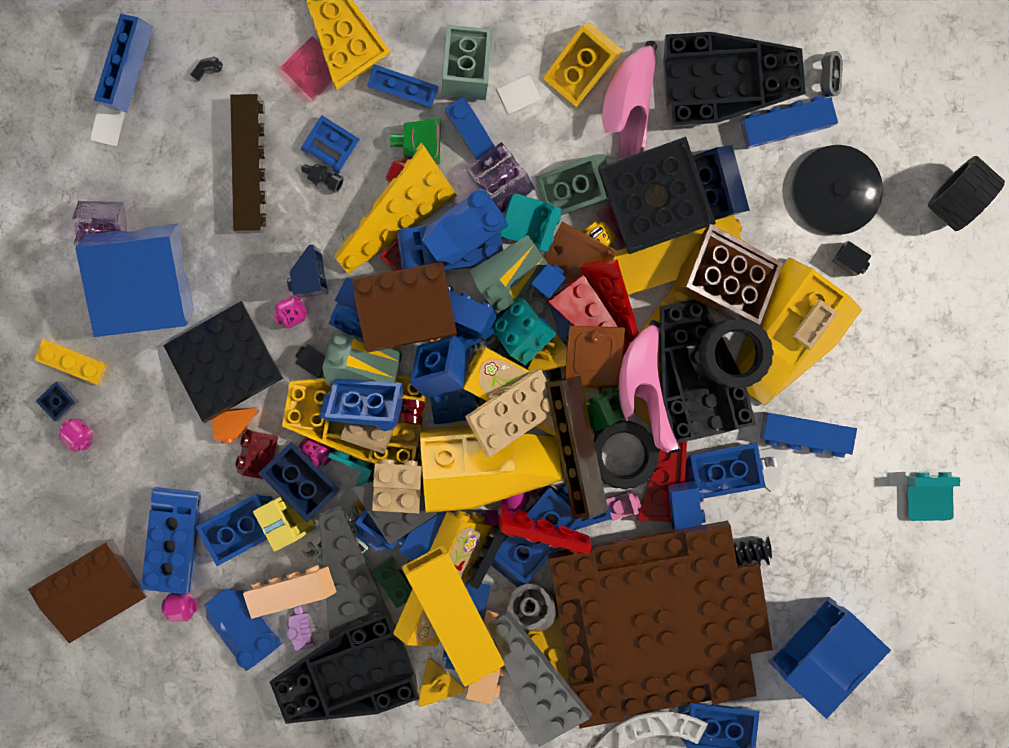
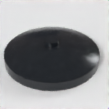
(837, 190)

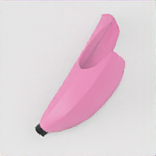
(629, 100)
(640, 378)

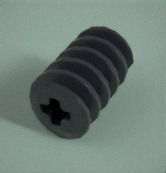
(753, 552)

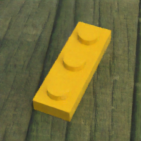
(70, 361)

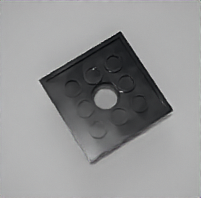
(686, 204)

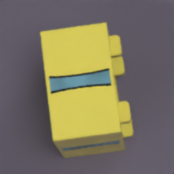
(282, 523)

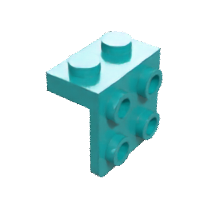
(531, 218)
(522, 331)
(366, 468)
(931, 496)

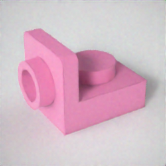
(623, 505)

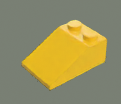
(582, 63)

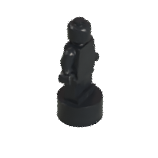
(318, 174)

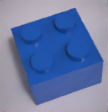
(440, 366)

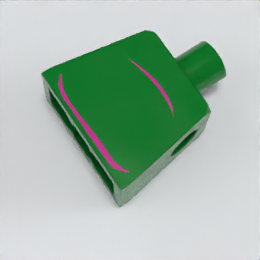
(423, 131)

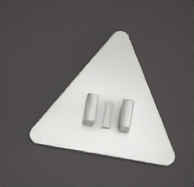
(772, 464)

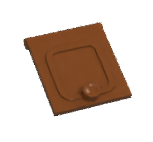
(575, 250)
(595, 355)

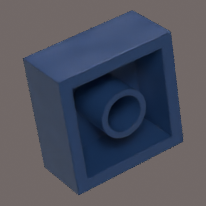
(57, 401)

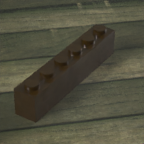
(247, 163)
(576, 447)

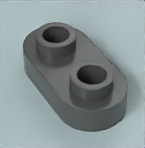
(831, 74)

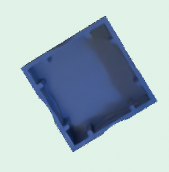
(135, 280)
(829, 656)

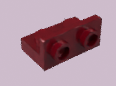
(256, 453)

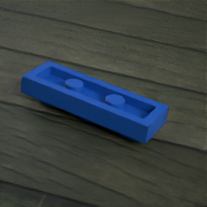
(402, 86)

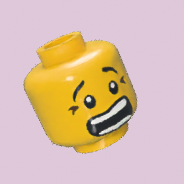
(600, 232)

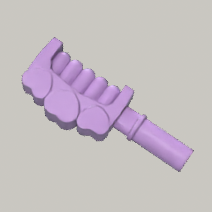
(299, 629)

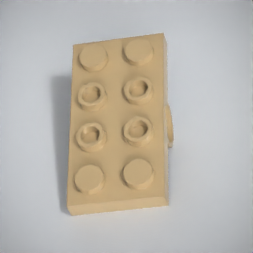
(510, 413)

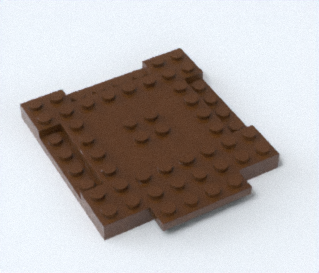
(660, 621)

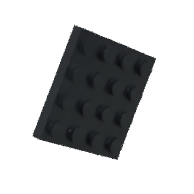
(223, 362)

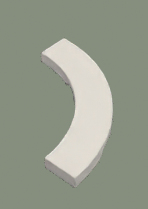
(652, 725)

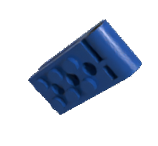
(414, 251)
(186, 509)
(521, 567)

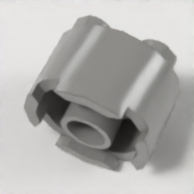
(545, 610)

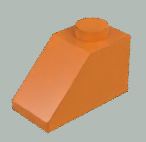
(233, 424)

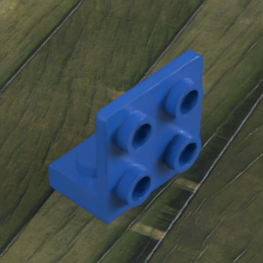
(452, 406)

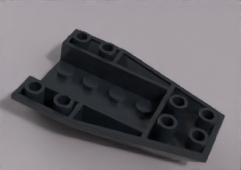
(727, 76)
(691, 399)
(349, 676)

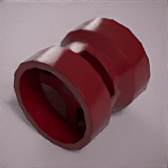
(412, 411)

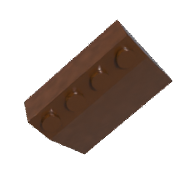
(729, 275)
(404, 307)
(88, 591)

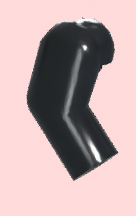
(206, 64)

